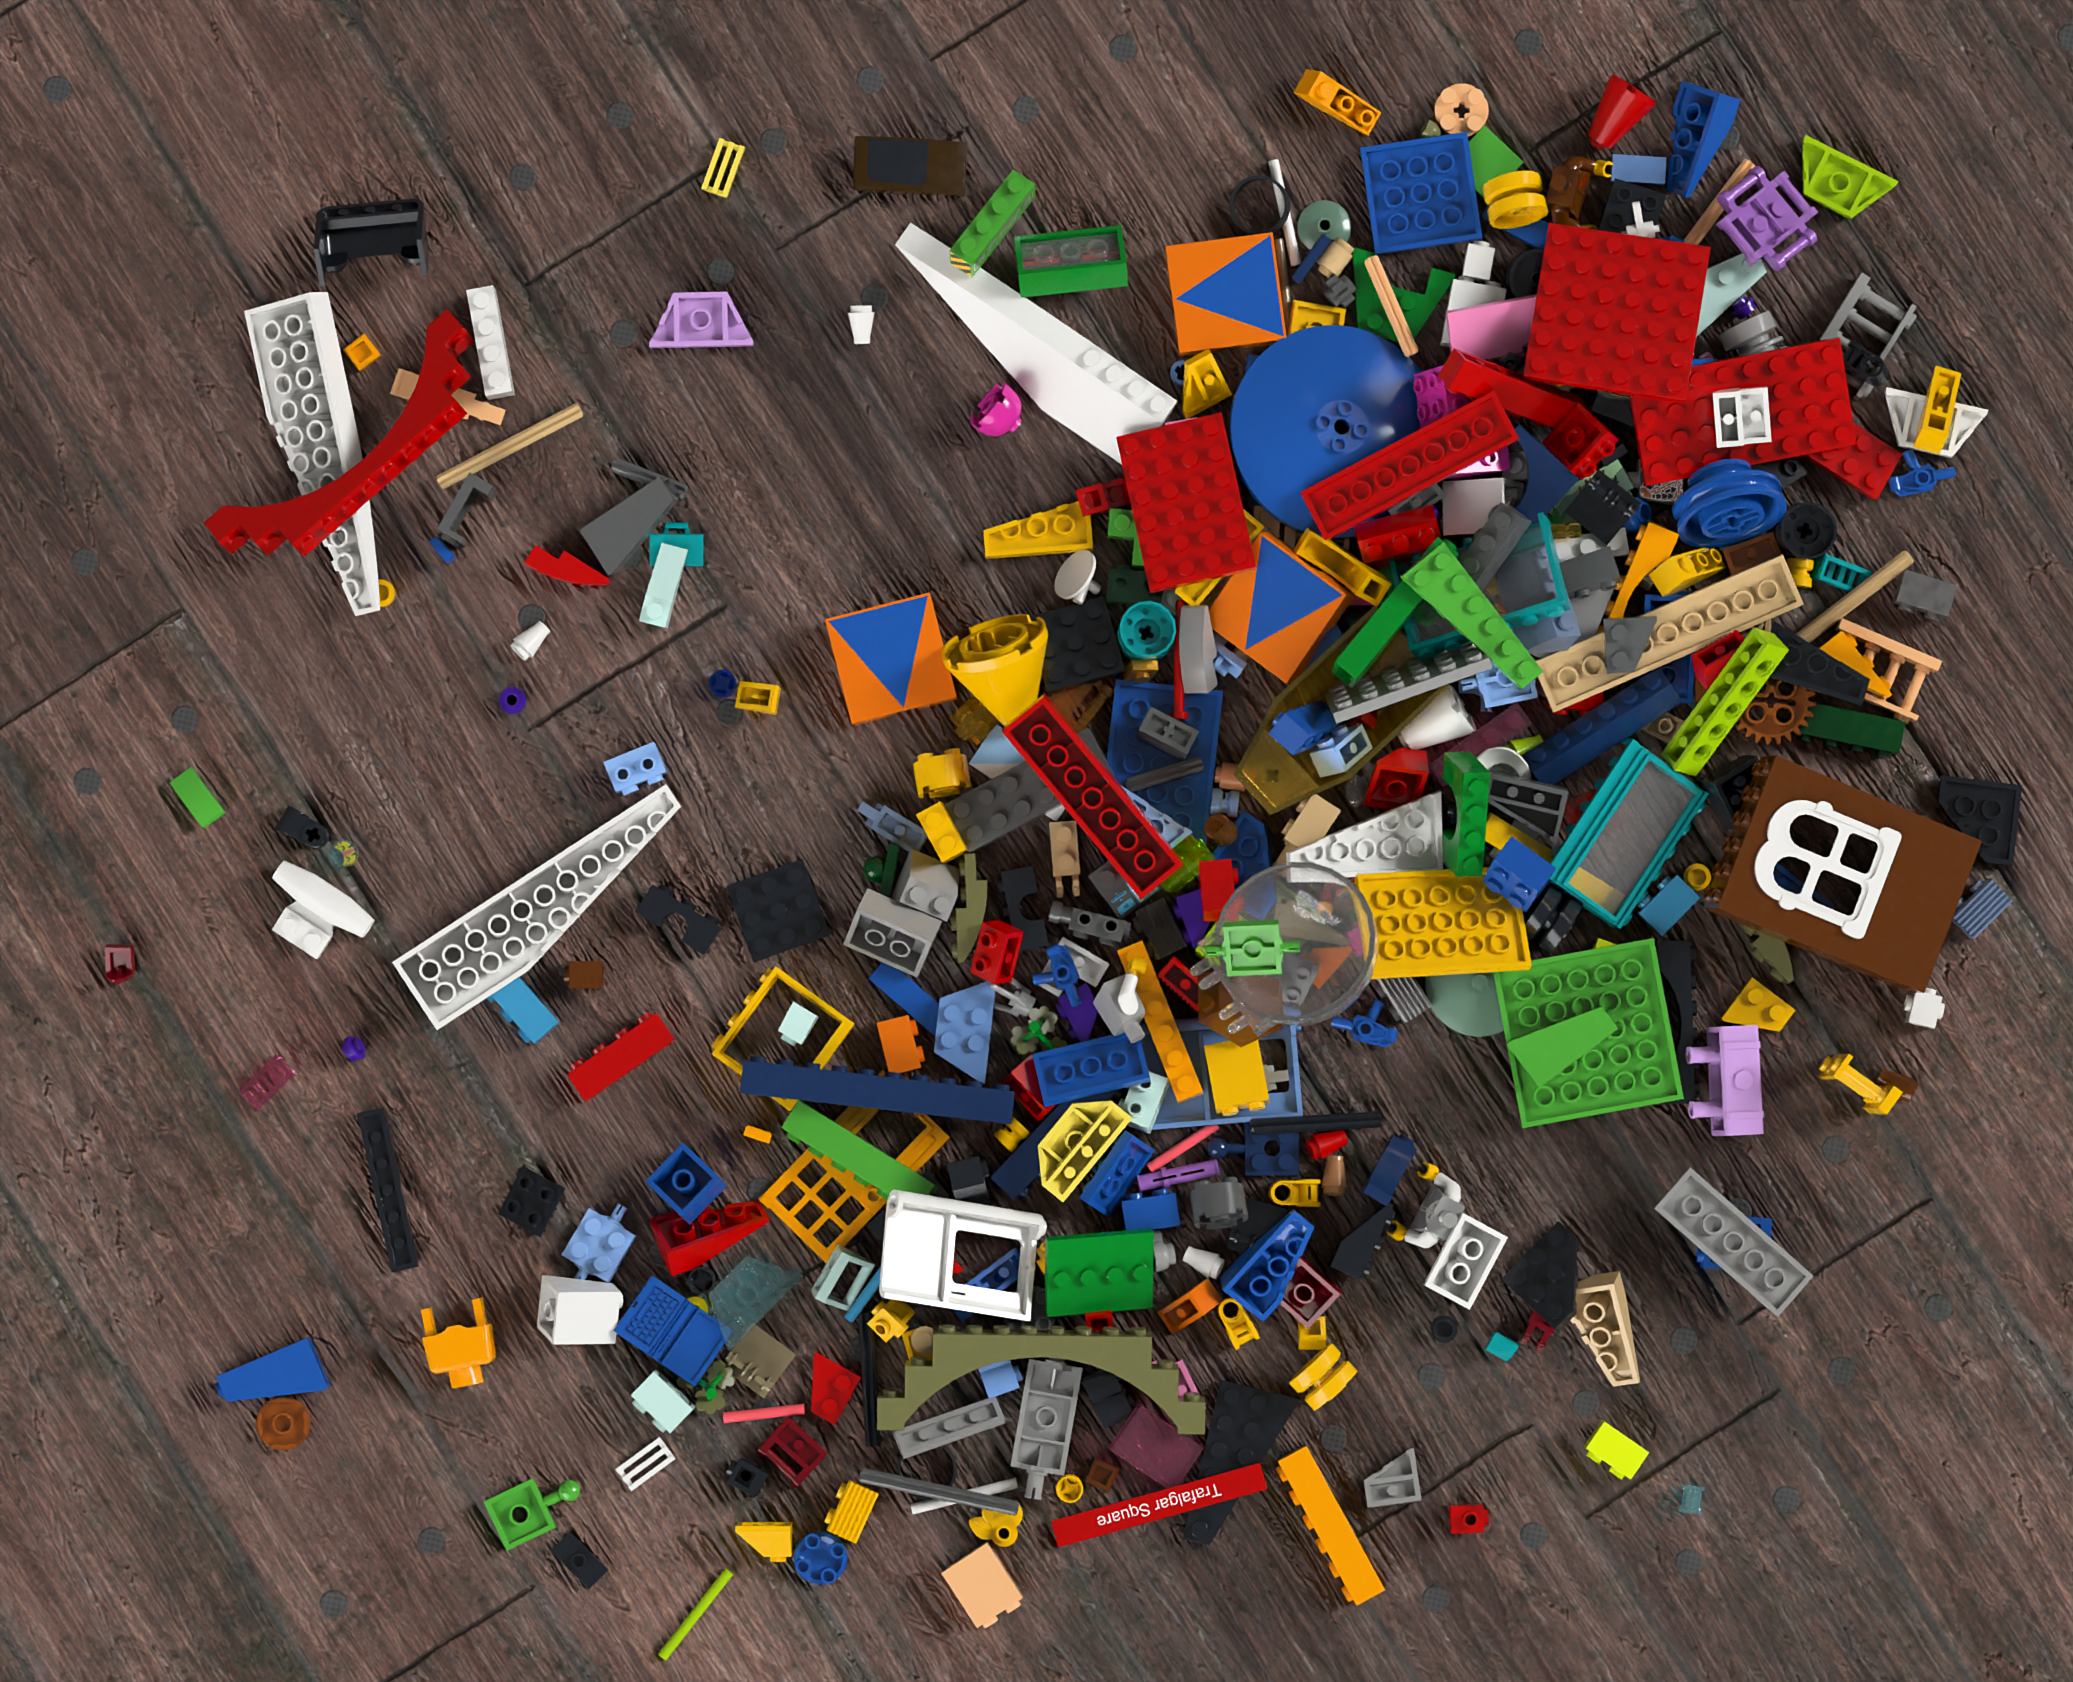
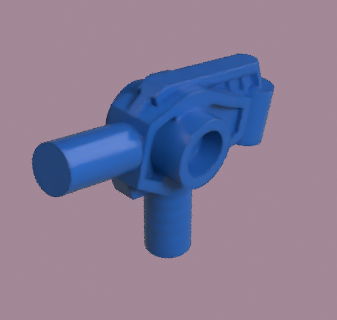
(1920, 478)
(1063, 973)
(1366, 1029)

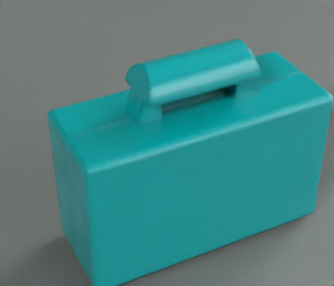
(692, 542)

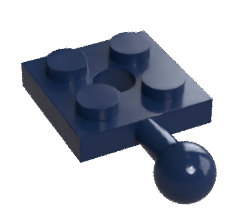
(1255, 1159)

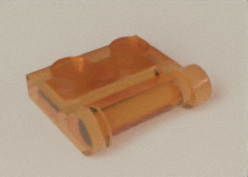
(1070, 699)

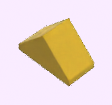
(758, 697)

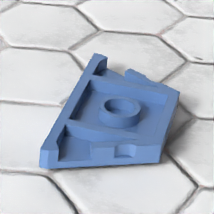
(965, 1029)

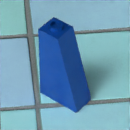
(279, 1373)

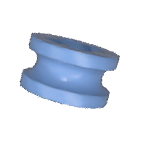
(1173, 375)

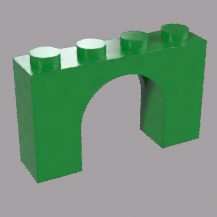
(1466, 844)

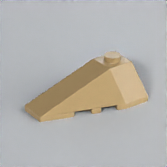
(1607, 1327)

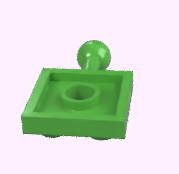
(539, 1517)

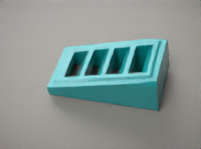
(1820, 566)

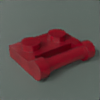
(798, 1446)

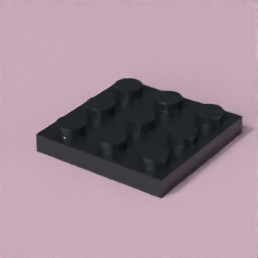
(1079, 646)
(778, 910)

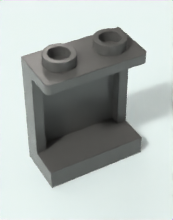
(461, 506)

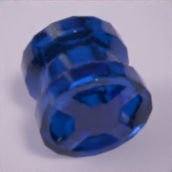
(720, 681)

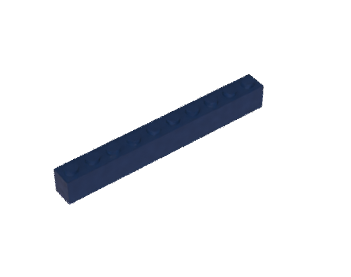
(877, 1092)

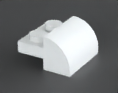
(1741, 416)

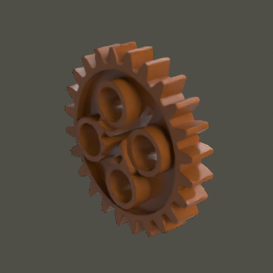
(1769, 726)

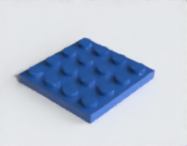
(1421, 193)

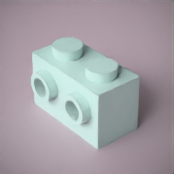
(1145, 1102)

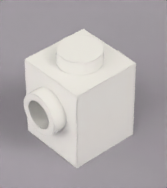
(1924, 1008)

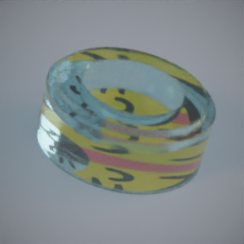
(345, 853)

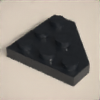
(1984, 812)
(1549, 1277)

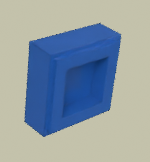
(442, 550)

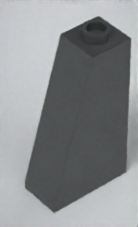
(626, 526)

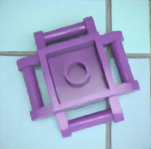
(1766, 219)

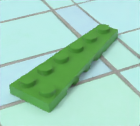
(1458, 599)

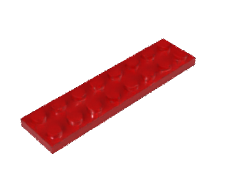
(1410, 465)

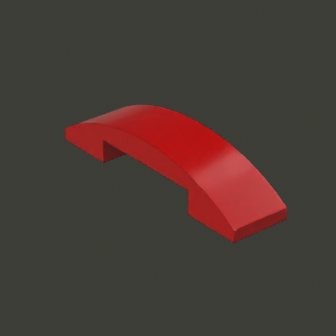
(1103, 496)

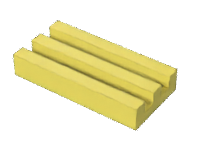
(730, 147)

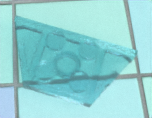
(748, 1296)

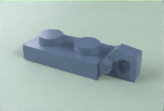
(894, 826)

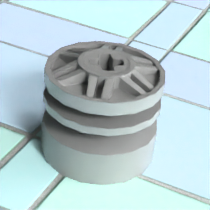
(1751, 335)

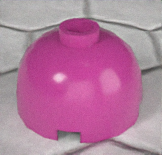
(998, 411)

